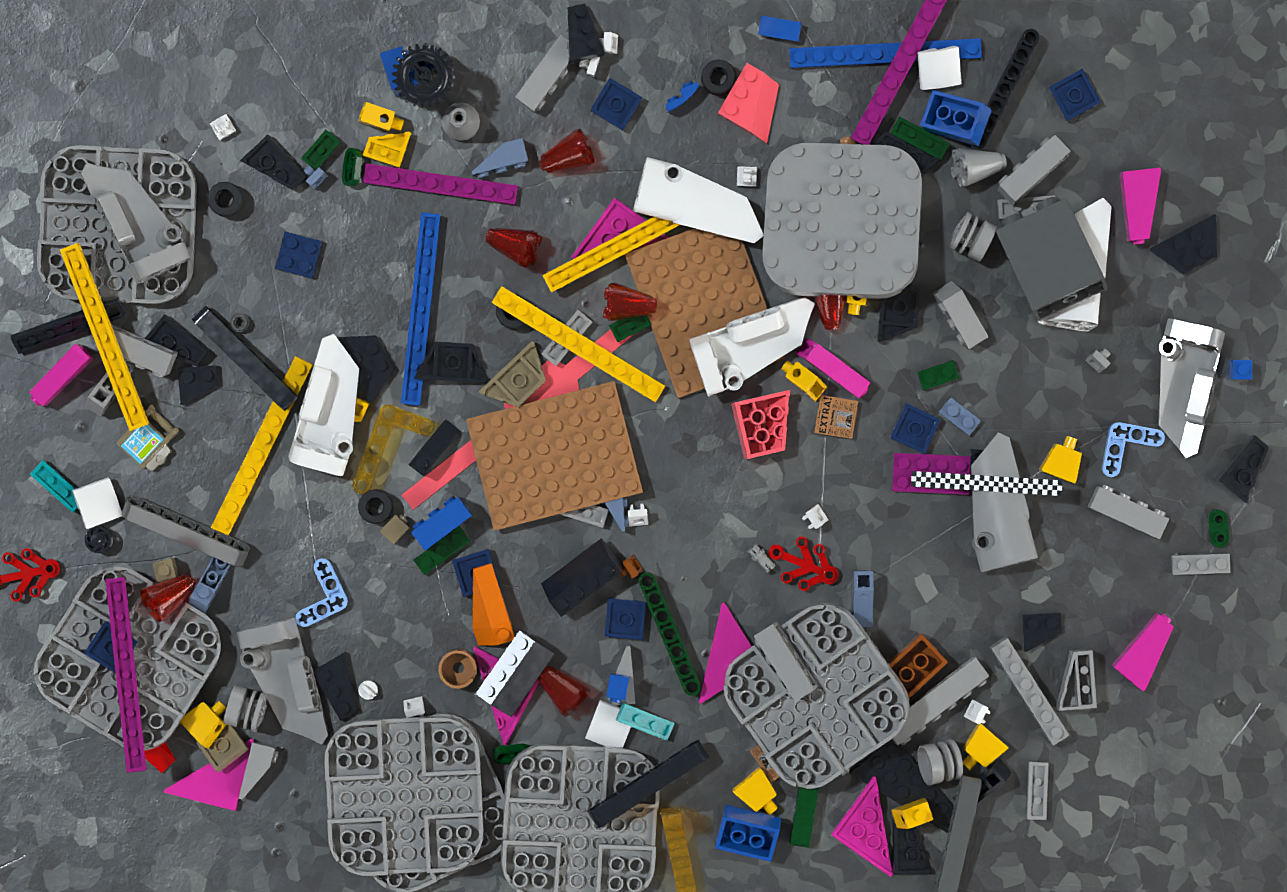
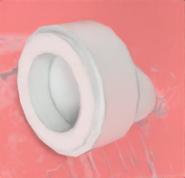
(368, 689)

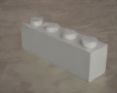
(545, 76)
(1033, 170)
(145, 352)
(1127, 512)
(785, 661)

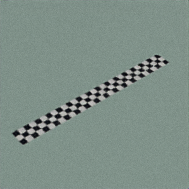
(986, 483)

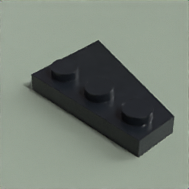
(582, 36)
(922, 159)
(274, 162)
(172, 336)
(1243, 469)
(337, 685)
(908, 852)

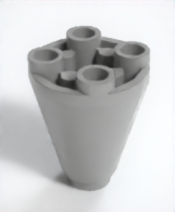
(463, 129)
(975, 165)

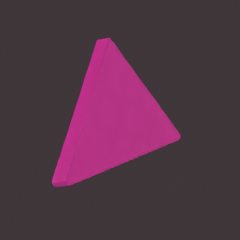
(613, 222)
(726, 647)
(504, 722)
(212, 787)
(864, 828)

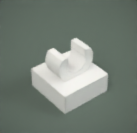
(610, 42)
(591, 65)
(223, 127)
(746, 176)
(637, 517)
(816, 517)
(414, 707)
(976, 712)

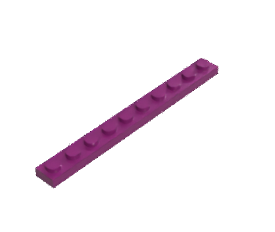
(897, 71)
(126, 675)

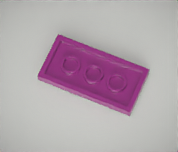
(906, 463)

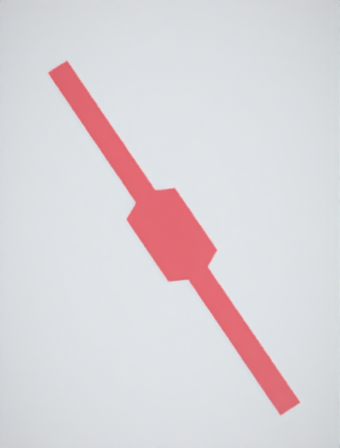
(559, 380)

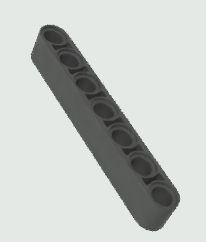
(185, 530)
(958, 834)

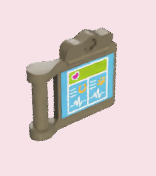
(147, 444)

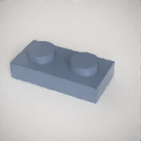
(959, 416)

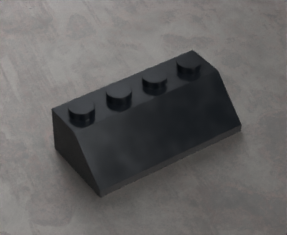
(581, 577)
(515, 673)

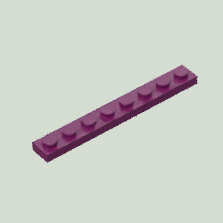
(440, 184)

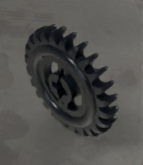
(437, 89)

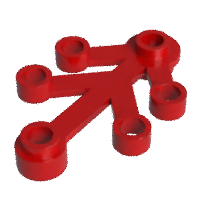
(806, 565)
(27, 573)

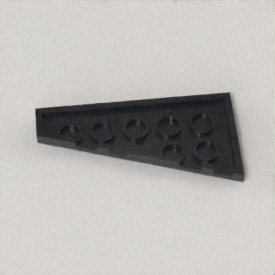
(901, 781)

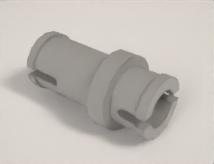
(760, 556)

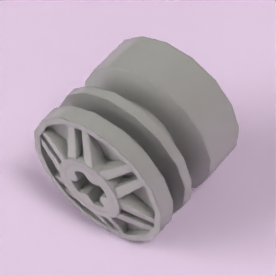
(973, 237)
(245, 708)
(940, 762)

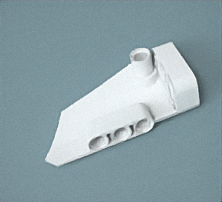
(695, 202)
(1095, 225)
(749, 344)
(327, 411)

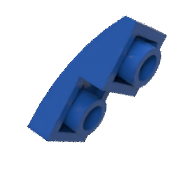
(780, 28)
(686, 92)

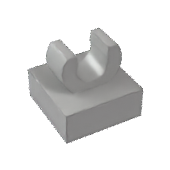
(1098, 360)

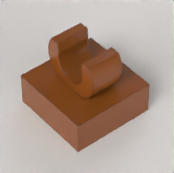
(631, 567)

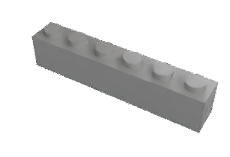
(1029, 691)
(942, 697)

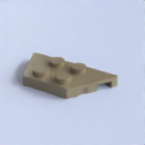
(517, 379)

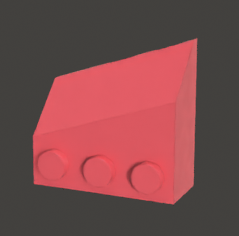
(751, 103)
(762, 424)

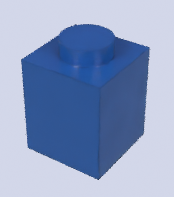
(1240, 370)
(617, 687)

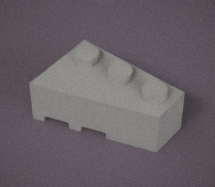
(960, 315)
(1078, 682)

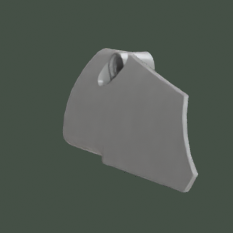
(135, 222)
(1187, 381)
(1000, 516)
(285, 677)

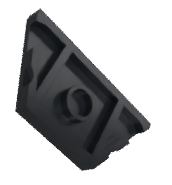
(1190, 246)
(898, 313)
(372, 363)
(451, 363)

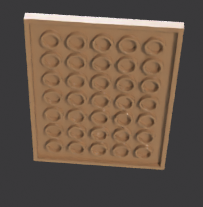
(699, 288)
(554, 455)

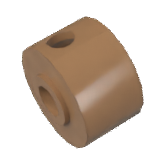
(454, 679)

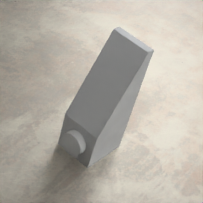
(103, 394)
(625, 668)
(259, 761)

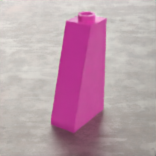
(1139, 199)
(833, 368)
(61, 375)
(1144, 651)

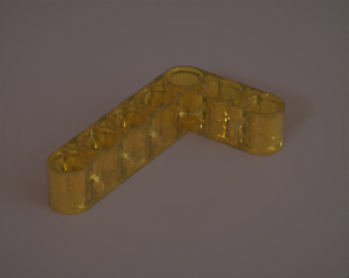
(382, 441)
(678, 849)

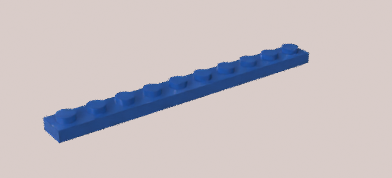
(872, 53)
(420, 306)

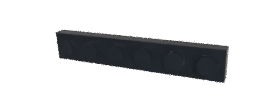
(62, 327)

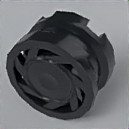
(99, 539)

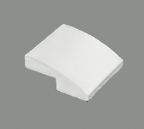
(939, 68)
(97, 503)
(605, 728)

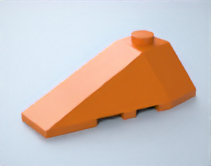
(490, 615)

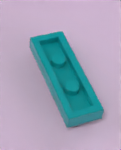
(55, 484)
(644, 721)

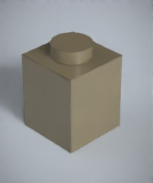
(395, 528)
(165, 569)

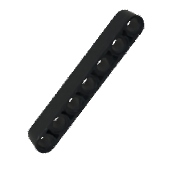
(1010, 82)
(244, 358)
(648, 784)

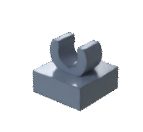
(315, 177)

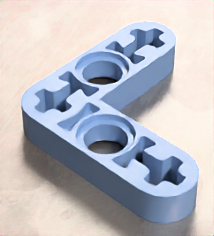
(1120, 441)
(331, 595)

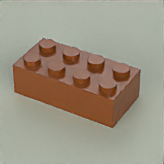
(916, 663)

